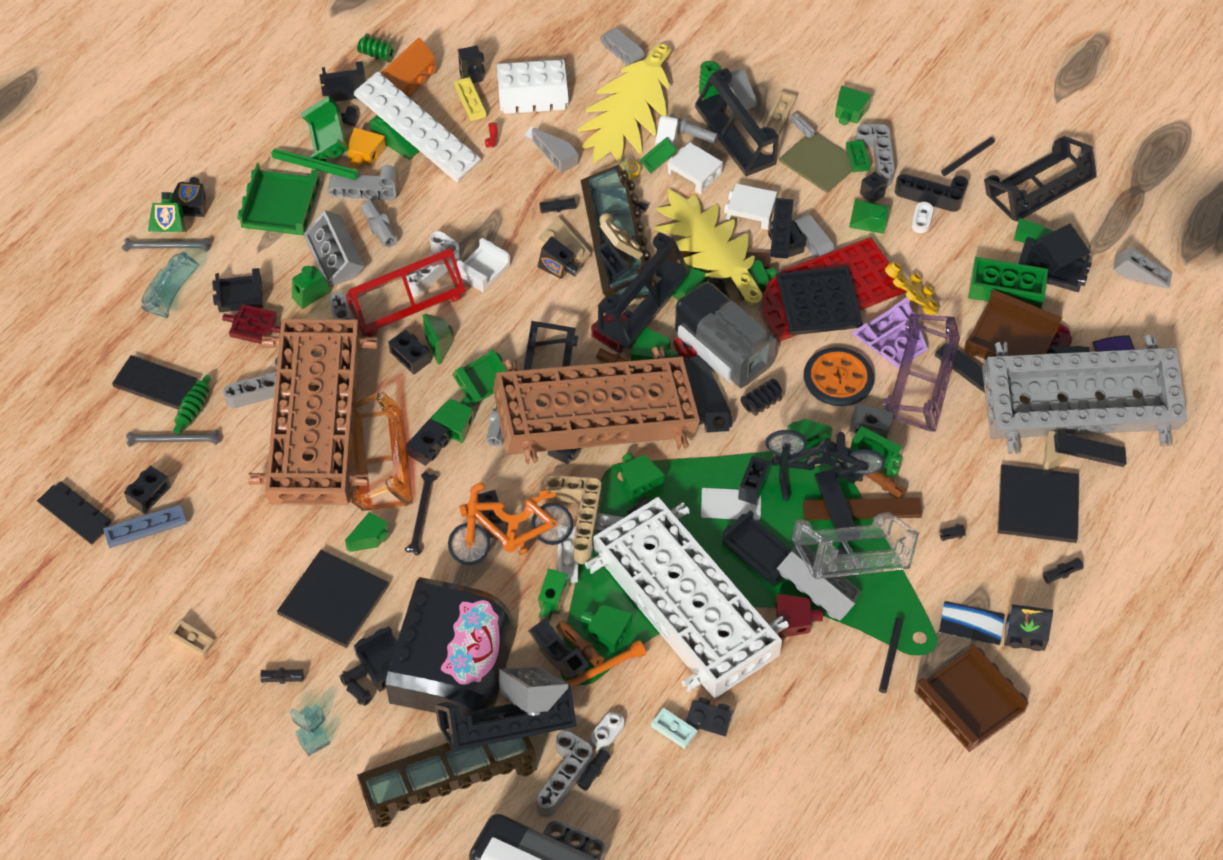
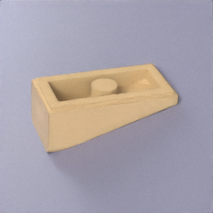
(190, 638)

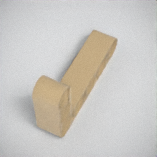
(589, 494)

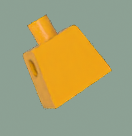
(365, 147)

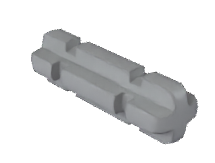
(801, 124)

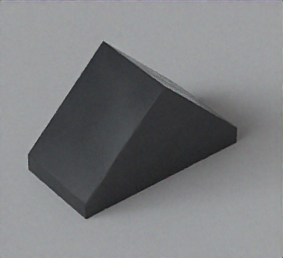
(614, 258)

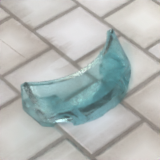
(167, 283)

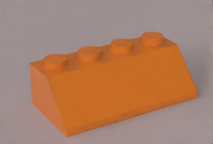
(411, 67)

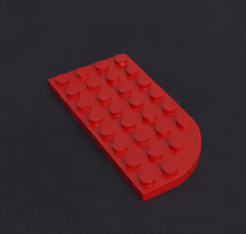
(867, 274)

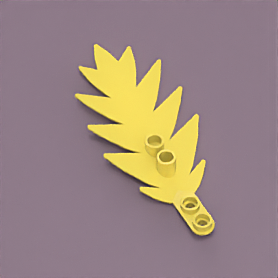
(629, 103)
(712, 243)

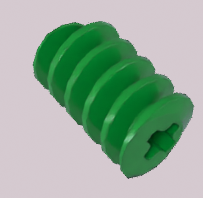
(376, 48)
(706, 70)

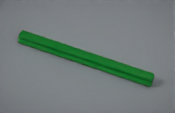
(315, 164)

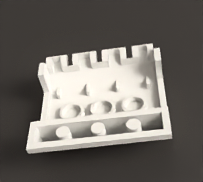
(532, 84)

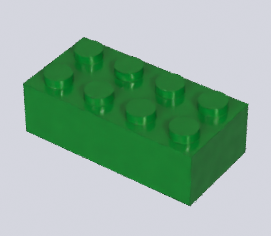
(1012, 279)

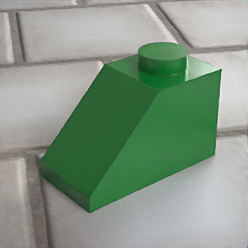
(813, 431)
(368, 533)

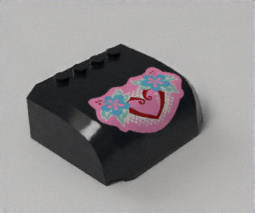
(450, 648)

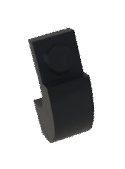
(562, 657)

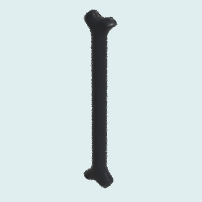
(414, 546)

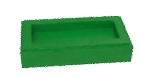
(658, 155)

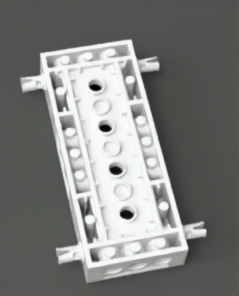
(668, 602)

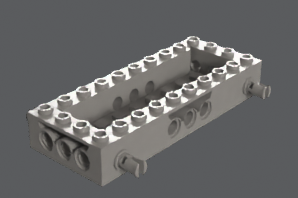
(1078, 377)

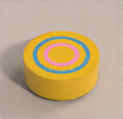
(632, 169)

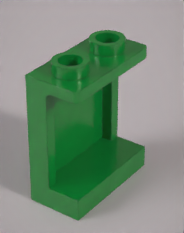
(479, 376)
(891, 451)

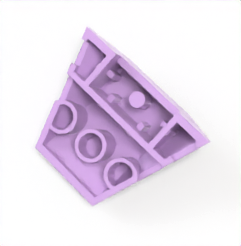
(888, 334)

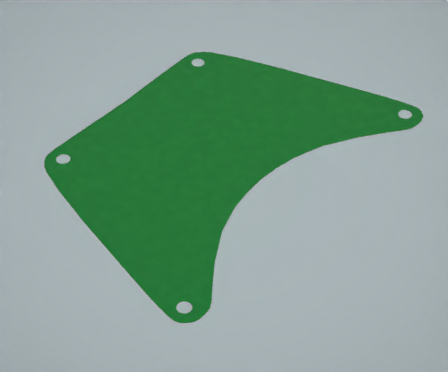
(883, 594)

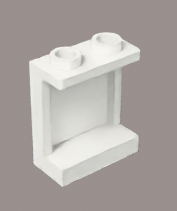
(696, 166)
(751, 204)
(484, 265)

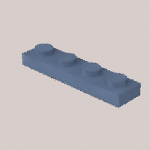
(144, 526)

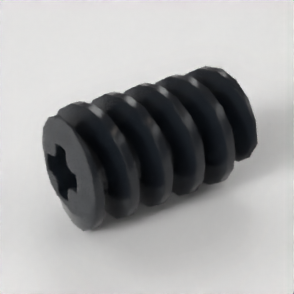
(762, 397)

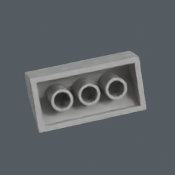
(333, 249)
(833, 593)
(531, 688)

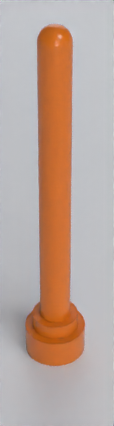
(636, 650)

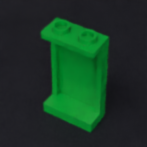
(326, 129)

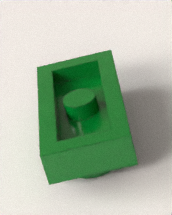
(857, 156)

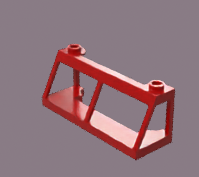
(437, 259)

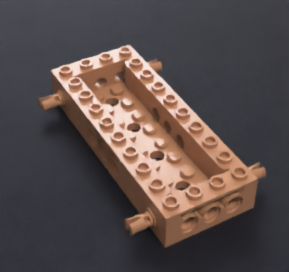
(600, 418)
(328, 475)

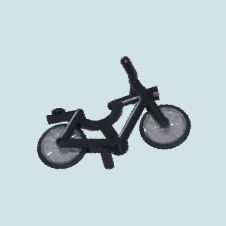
(790, 447)

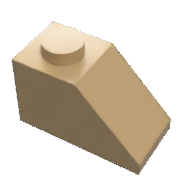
(1051, 458)

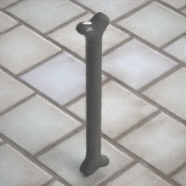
(166, 244)
(212, 437)

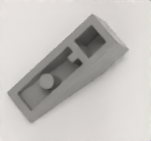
(557, 150)
(1140, 268)

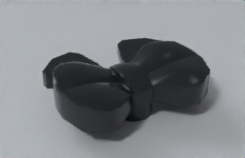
(349, 116)

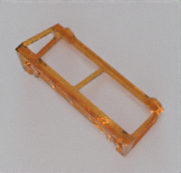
(400, 482)

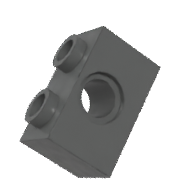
(864, 415)

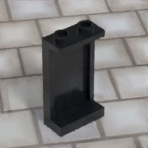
(1069, 277)
(756, 547)

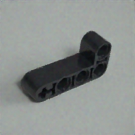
(936, 194)

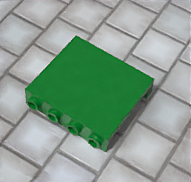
(278, 201)

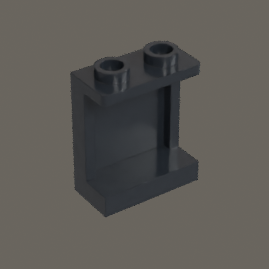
(341, 85)
(1060, 248)
(237, 291)
(376, 655)

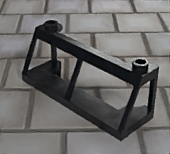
(710, 111)
(1025, 204)
(671, 279)
(570, 341)
(467, 734)

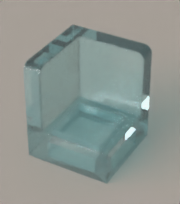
(308, 718)
(312, 742)

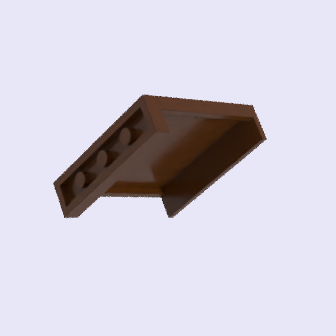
(1010, 320)
(972, 698)

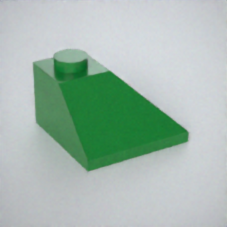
(869, 216)
(438, 336)

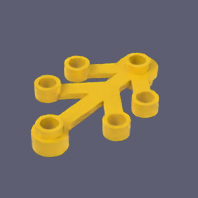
(913, 289)

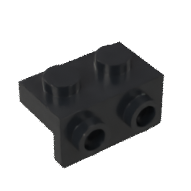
(709, 716)

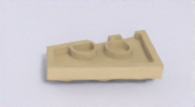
(565, 236)

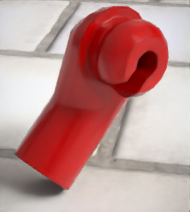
(493, 132)
(682, 350)

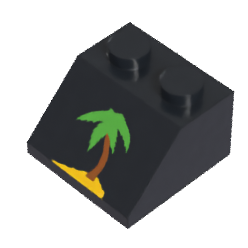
(1028, 627)

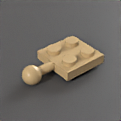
(619, 238)

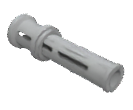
(689, 128)

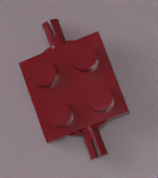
(252, 323)

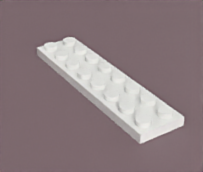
(417, 126)

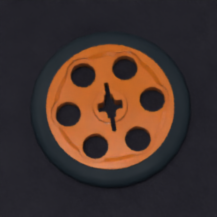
(841, 397)

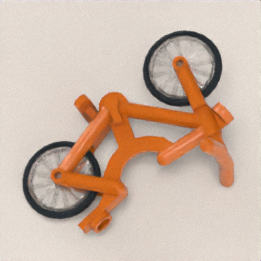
(471, 543)

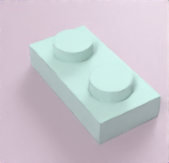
(674, 728)

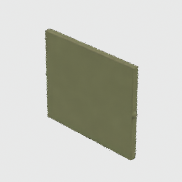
(818, 162)

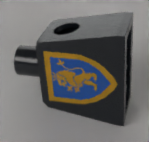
(191, 196)
(557, 259)

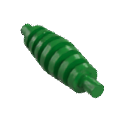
(192, 404)

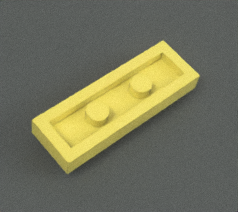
(469, 99)

